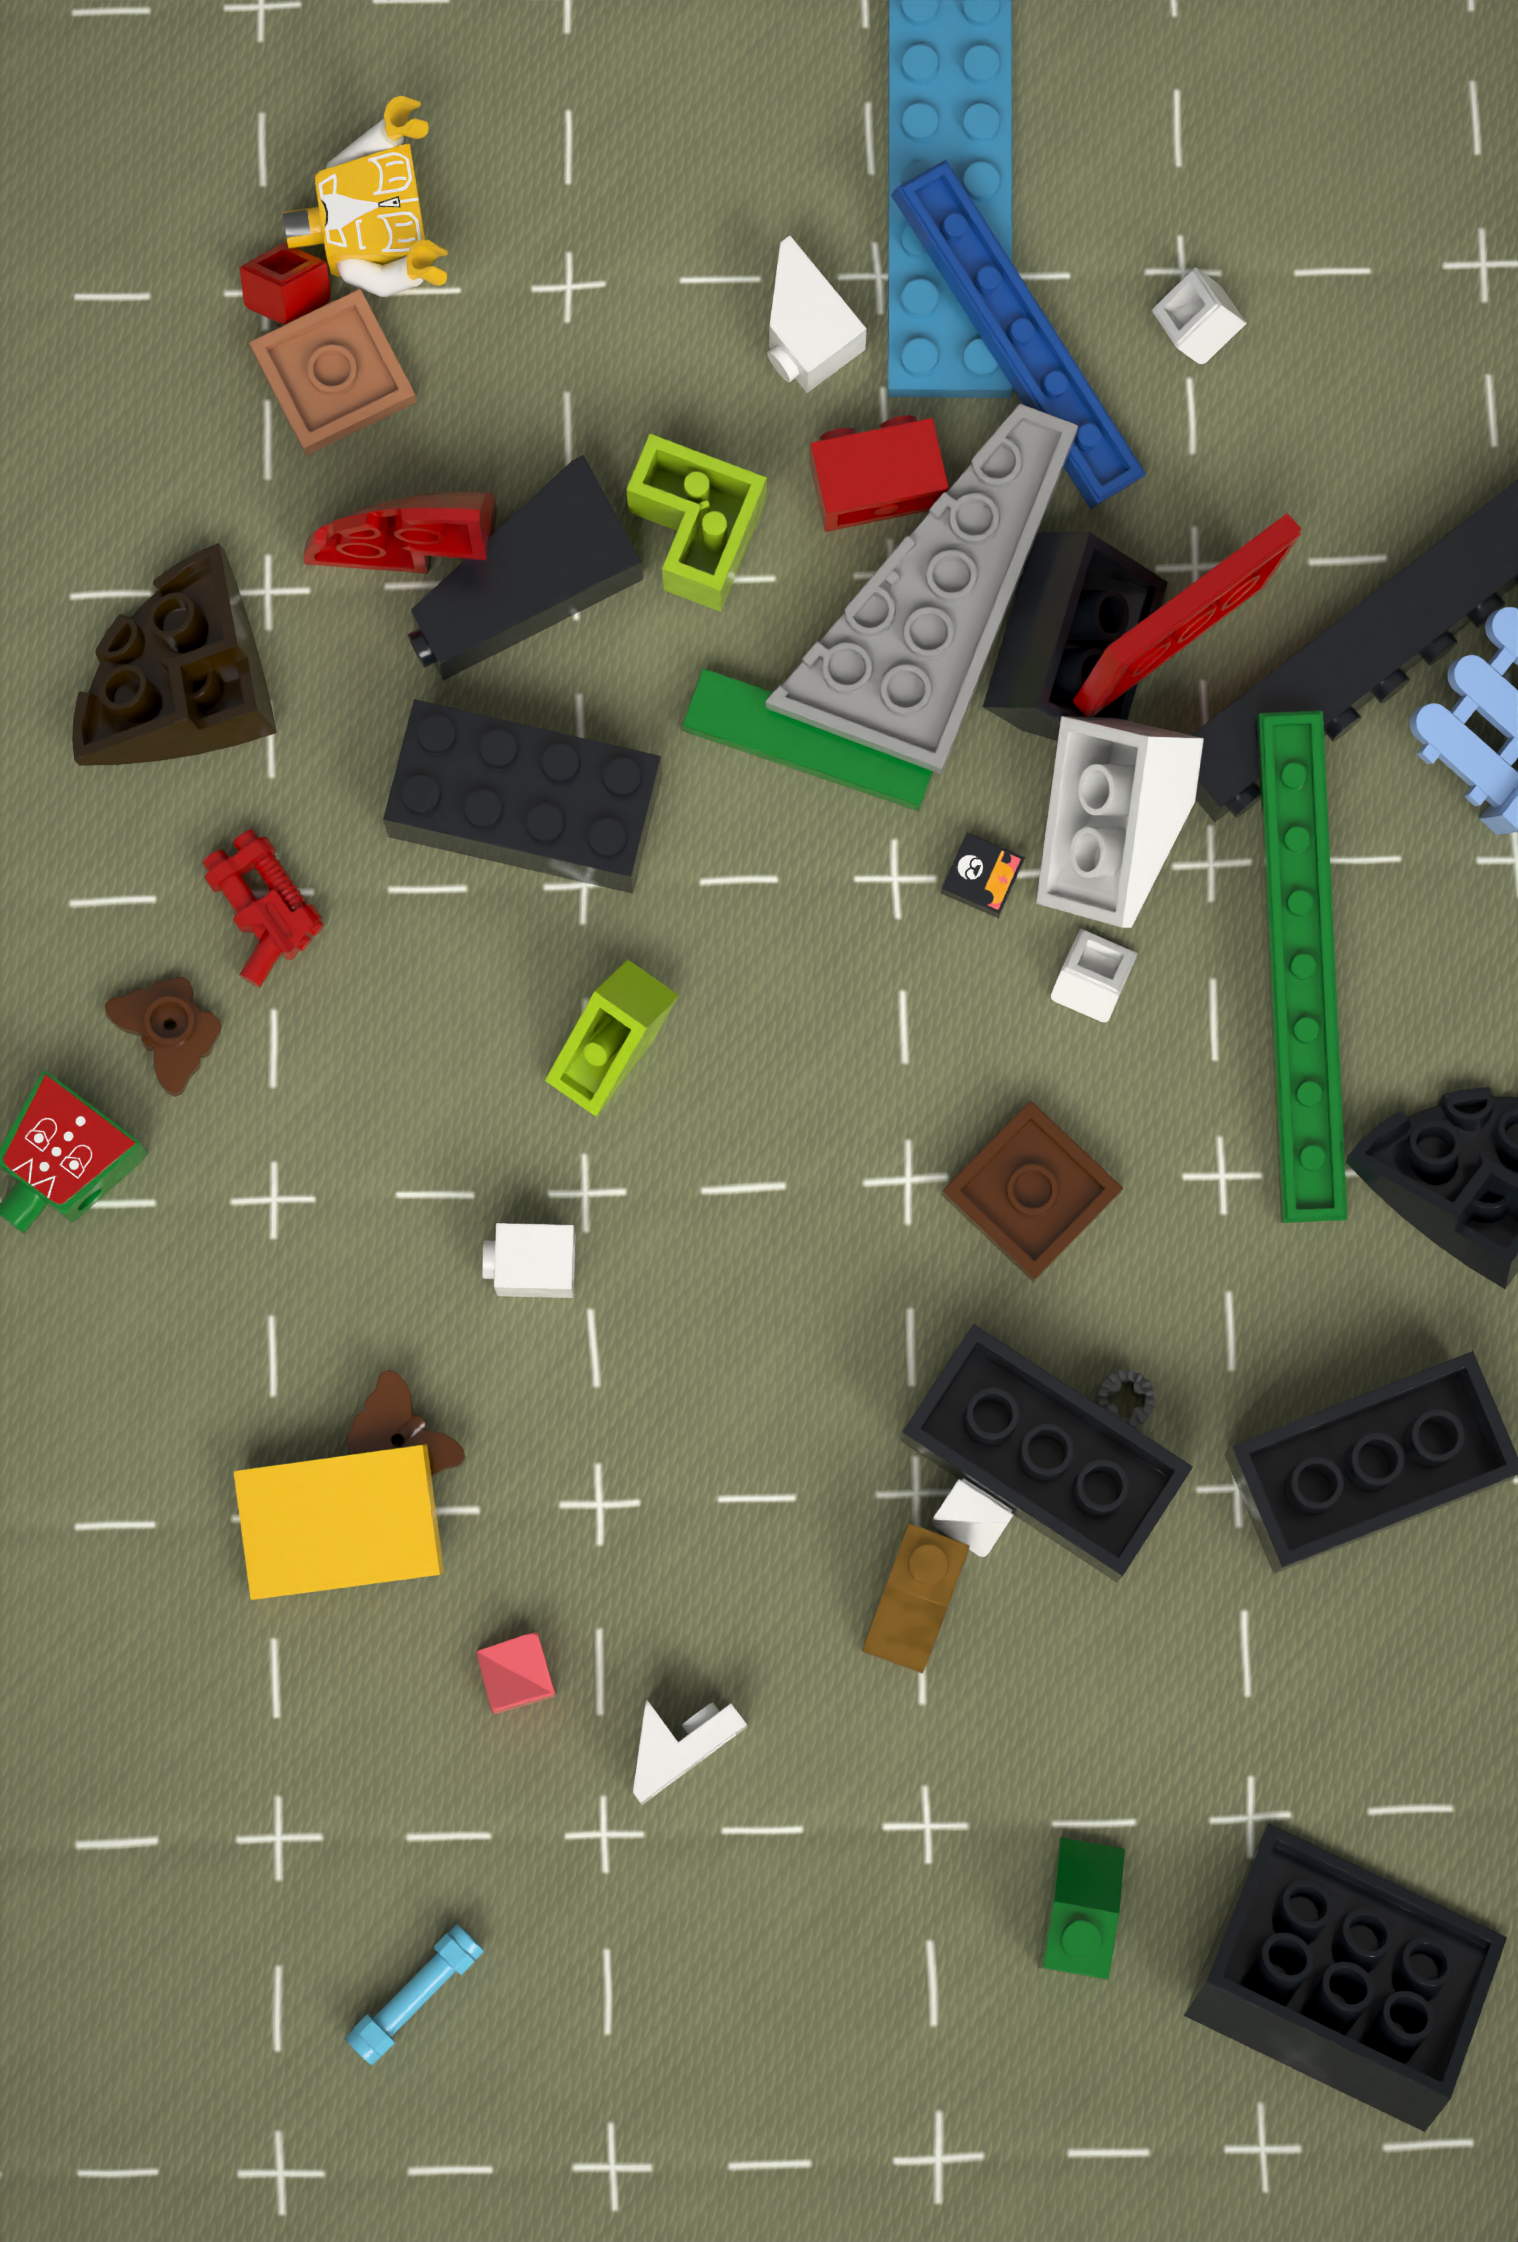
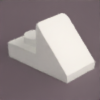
(665, 1759)

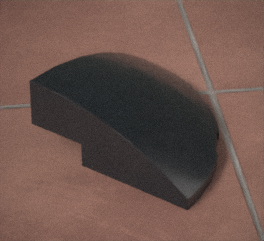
(1452, 1176)

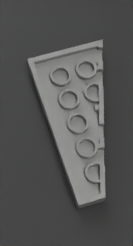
(924, 624)

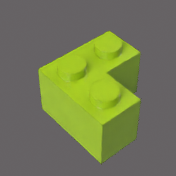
(710, 508)

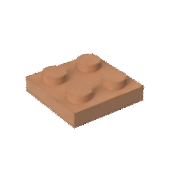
(333, 372)

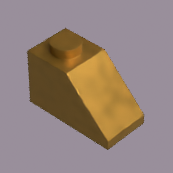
(916, 1598)

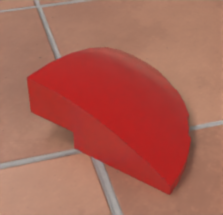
(406, 533)

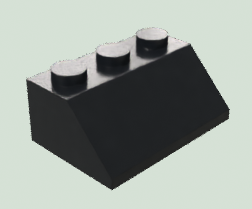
(1066, 612)

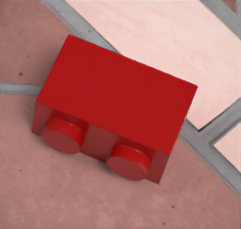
(877, 472)

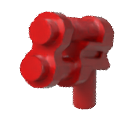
(278, 919)

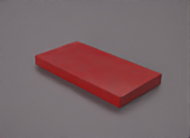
(1187, 616)

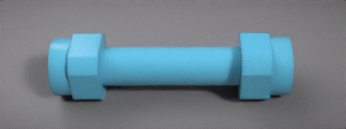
(374, 2035)

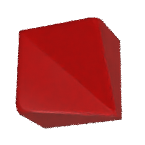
(285, 284)

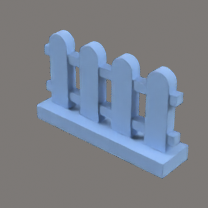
(1458, 747)

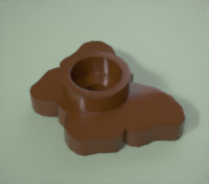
(175, 1050)
(391, 1414)

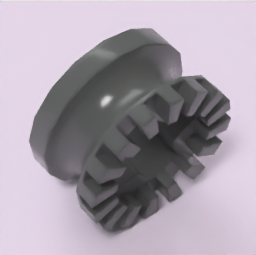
(1140, 1388)

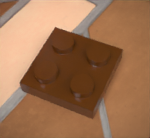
(1032, 1191)

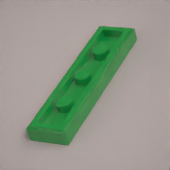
(737, 718)

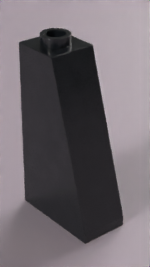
(539, 569)

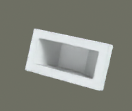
(809, 322)

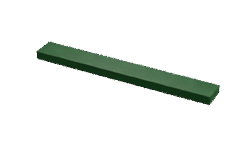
(1302, 967)

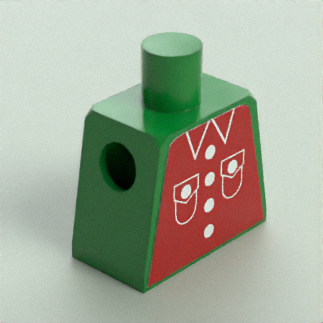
(62, 1155)

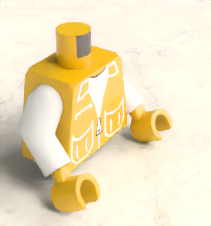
(372, 210)

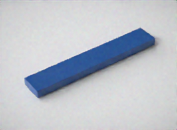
(1016, 328)

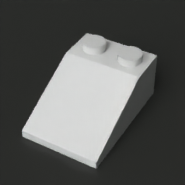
(1114, 814)

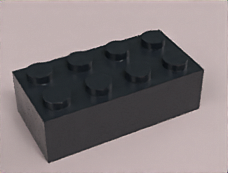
(523, 796)
(1046, 1453)
(1373, 1462)

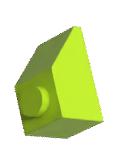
(611, 1036)

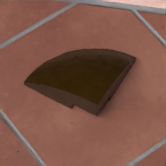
(176, 673)

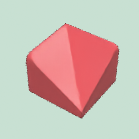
(515, 1673)

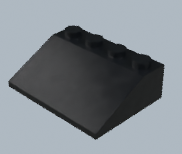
(1347, 1978)

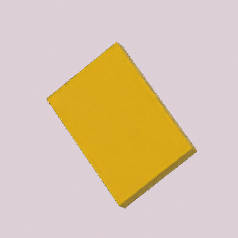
(339, 1522)

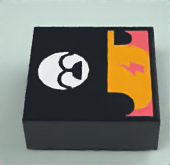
(982, 875)

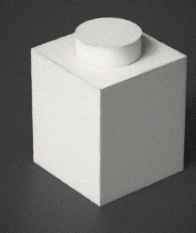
(531, 1260)

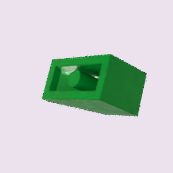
(1083, 1909)

